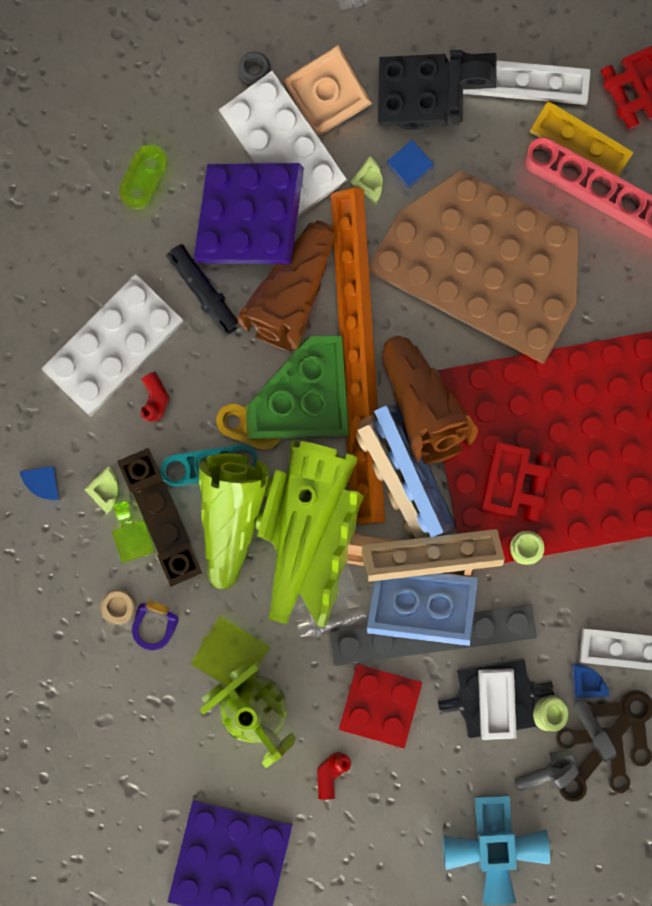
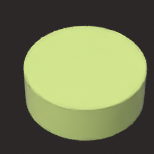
(550, 714)

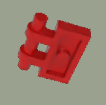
(638, 73)
(507, 479)

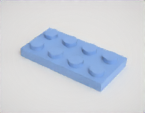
(418, 477)

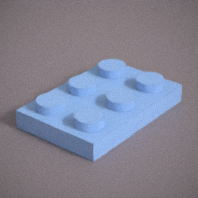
(424, 608)

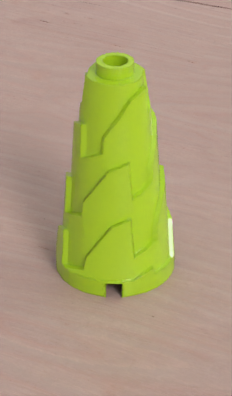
(229, 511)

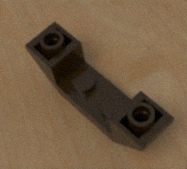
(160, 516)

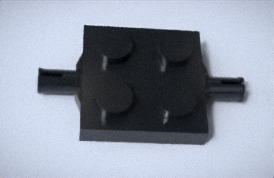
(468, 696)

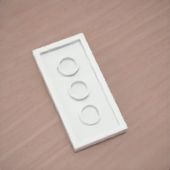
(278, 132)
(112, 345)

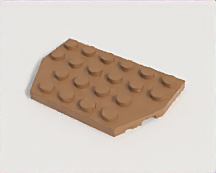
(485, 262)

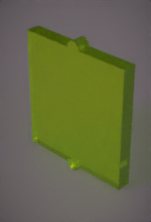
(227, 650)

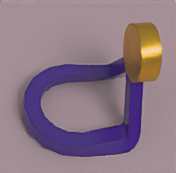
(159, 608)

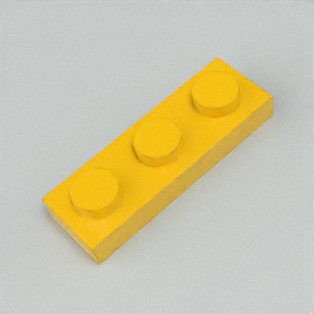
(580, 138)

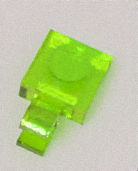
(132, 538)

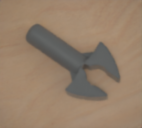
(599, 737)
(560, 769)

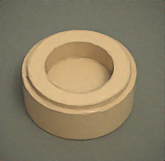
(118, 606)

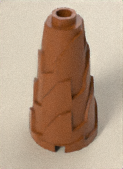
(287, 295)
(429, 410)

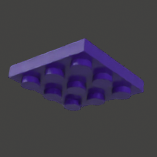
(249, 213)
(229, 858)

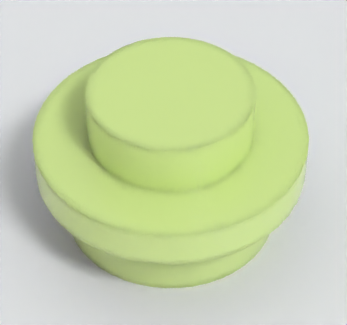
(527, 547)

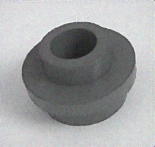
(250, 59)

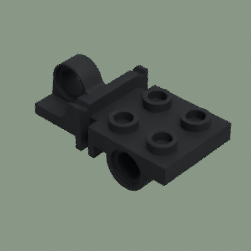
(429, 87)

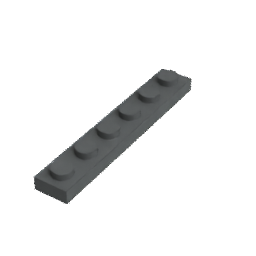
(488, 628)

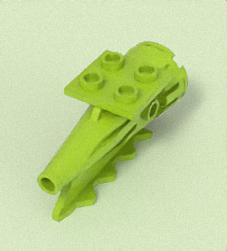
(311, 527)
(262, 700)

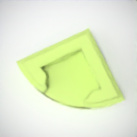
(369, 179)
(104, 490)

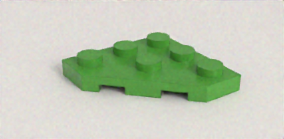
(303, 396)

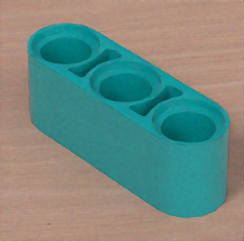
(192, 461)

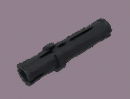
(211, 300)

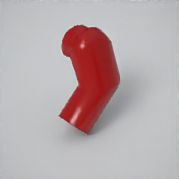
(157, 400)
(329, 771)

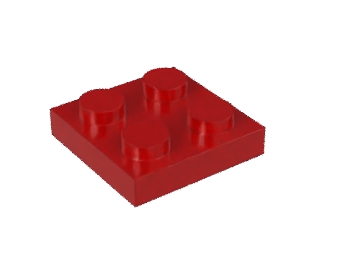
(380, 706)

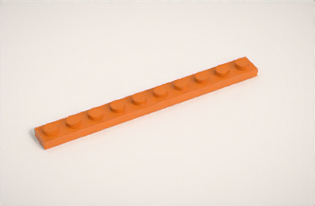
(357, 340)

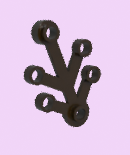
(615, 734)

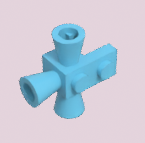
(496, 848)

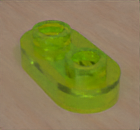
(143, 178)

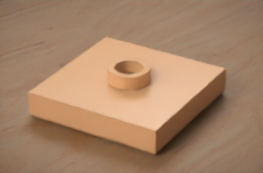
(327, 90)

